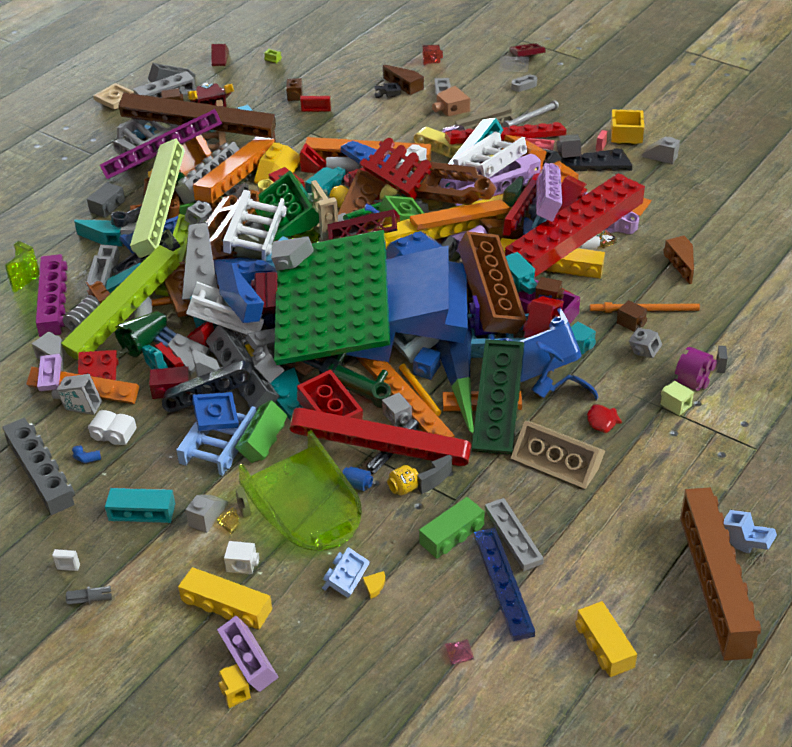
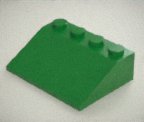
(300, 212)

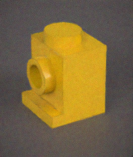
(233, 685)

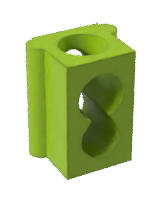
(272, 56)

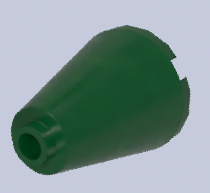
(140, 332)

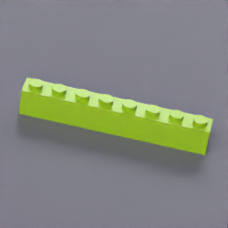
(121, 302)

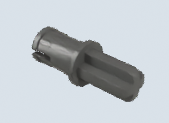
(88, 595)

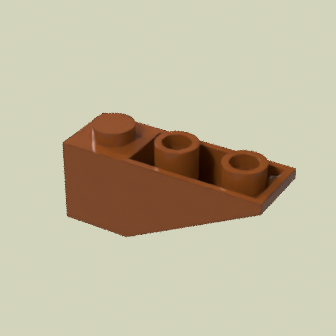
(680, 254)

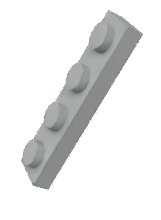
(514, 534)

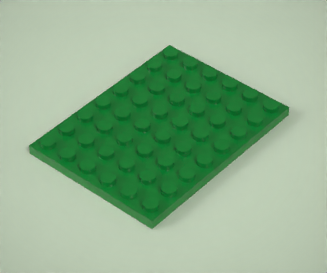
(333, 300)

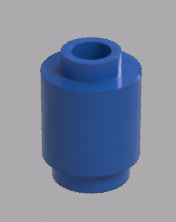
(358, 478)

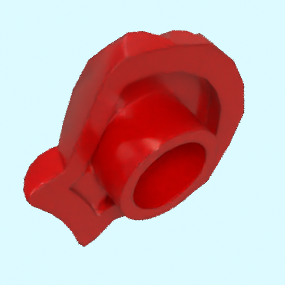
(602, 418)

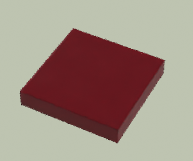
(527, 49)

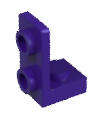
(474, 321)

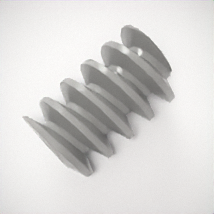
(81, 312)

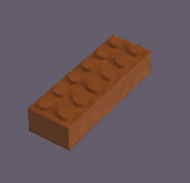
(491, 282)

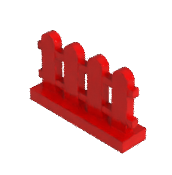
(388, 167)

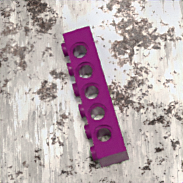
(51, 295)

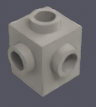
(645, 342)

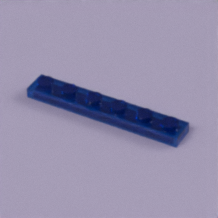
(504, 585)

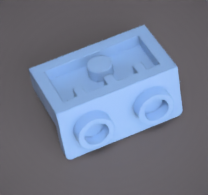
(346, 573)

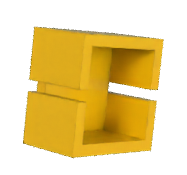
(627, 126)

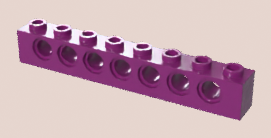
(150, 148)

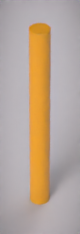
(419, 389)

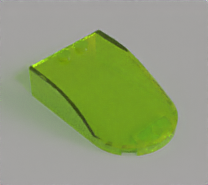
(306, 498)

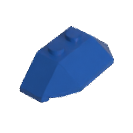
(411, 244)

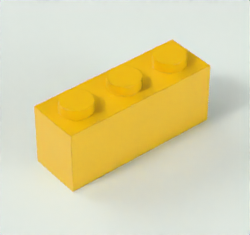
(606, 639)

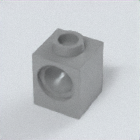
(397, 409)

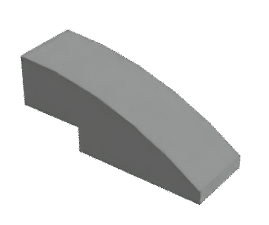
(103, 263)

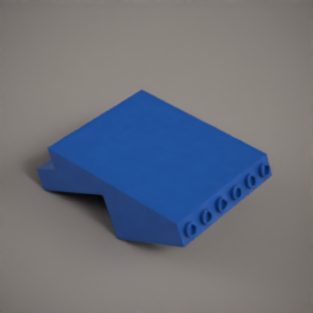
(424, 299)

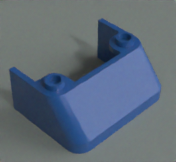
(559, 338)

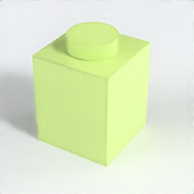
(676, 398)

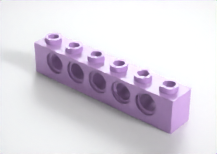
(548, 192)

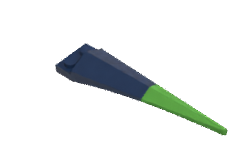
(456, 362)

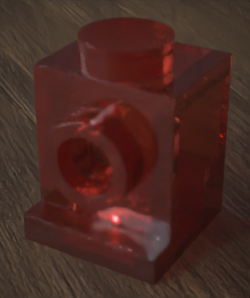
(431, 54)

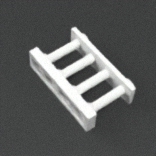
(491, 146)
(241, 214)
(210, 306)

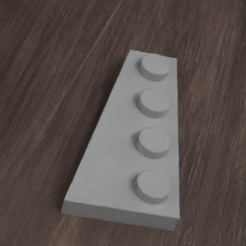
(199, 260)

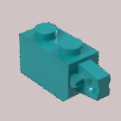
(326, 178)
(522, 273)

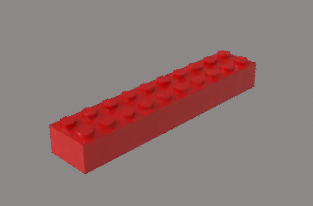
(578, 222)

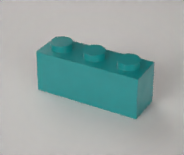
(140, 505)

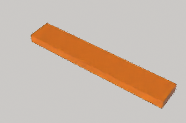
(459, 214)

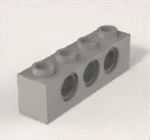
(183, 81)

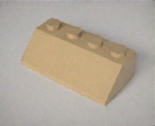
(557, 454)

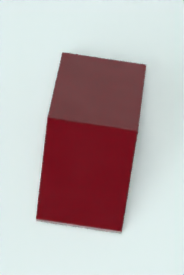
(219, 54)

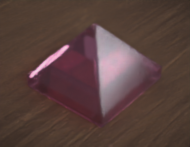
(459, 651)

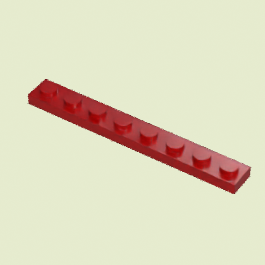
(526, 131)
(520, 207)

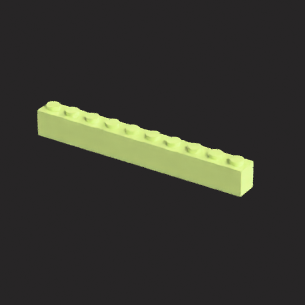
(157, 198)

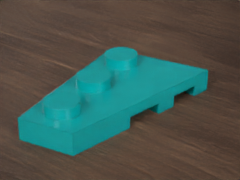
(286, 388)

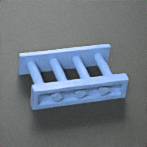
(188, 448)

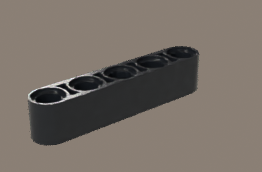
(212, 379)

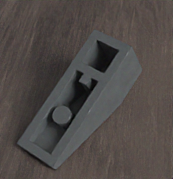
(161, 71)

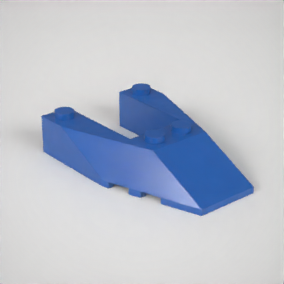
(235, 286)

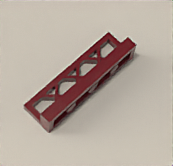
(363, 223)

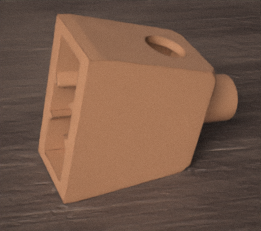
(452, 102)

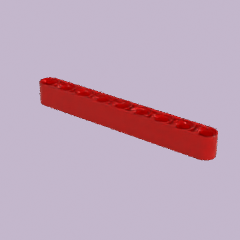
(379, 436)

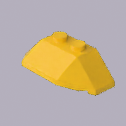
(276, 158)

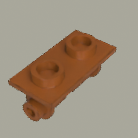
(98, 291)

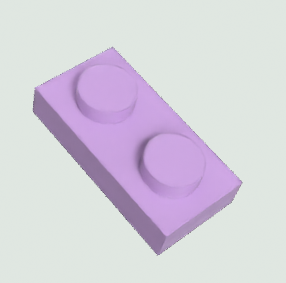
(49, 372)

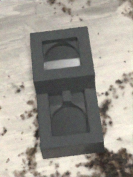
(440, 471)

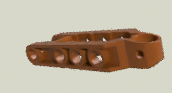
(430, 190)
(222, 216)

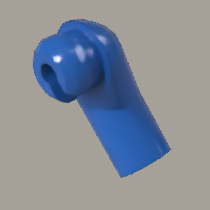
(85, 457)

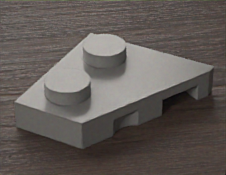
(183, 348)

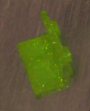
(23, 267)

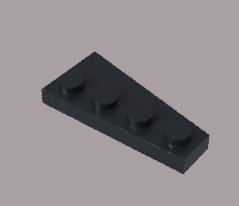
(597, 160)

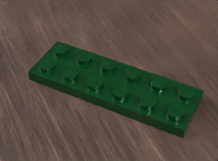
(498, 397)

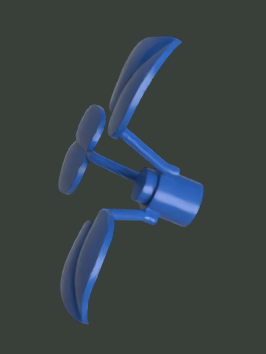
(544, 383)

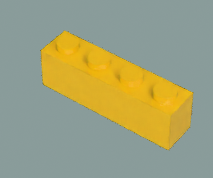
(225, 598)

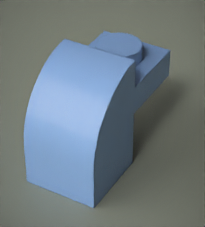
(745, 535)

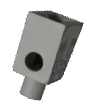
(78, 394)

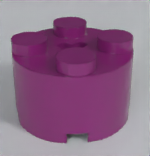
(695, 368)

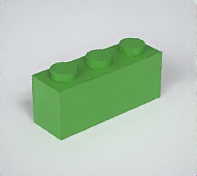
(261, 432)
(451, 527)

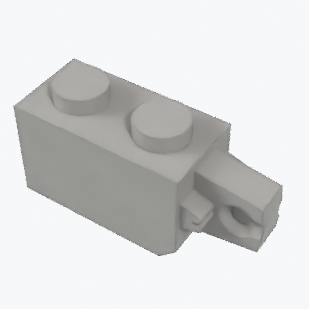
(265, 364)

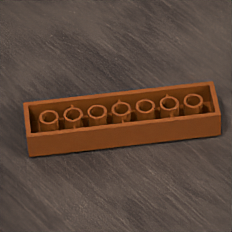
(719, 575)

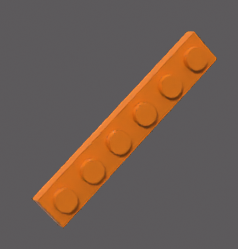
(107, 388)

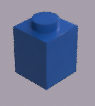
(426, 363)

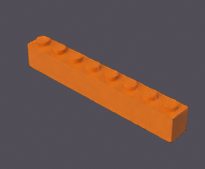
(332, 147)
(231, 170)

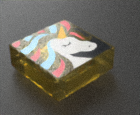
(606, 239)

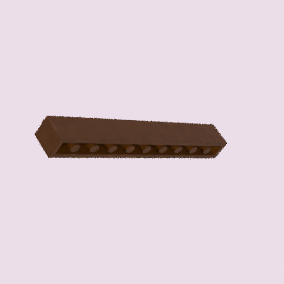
(181, 112)

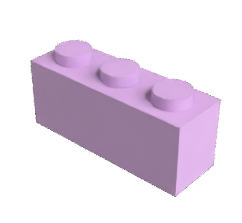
(247, 653)

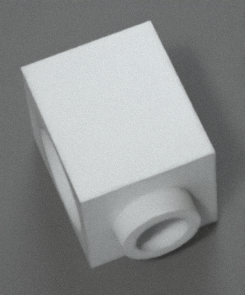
(241, 557)

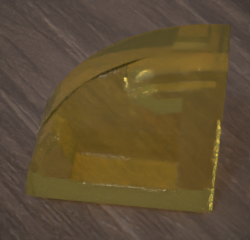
(229, 520)

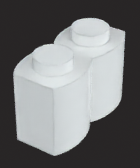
(112, 427)

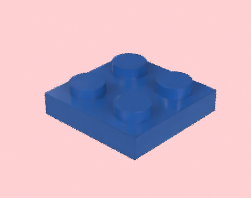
(215, 411)

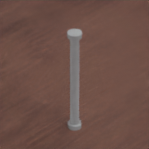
(553, 105)

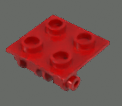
(98, 364)

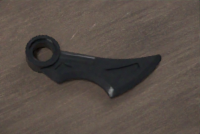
(121, 219)

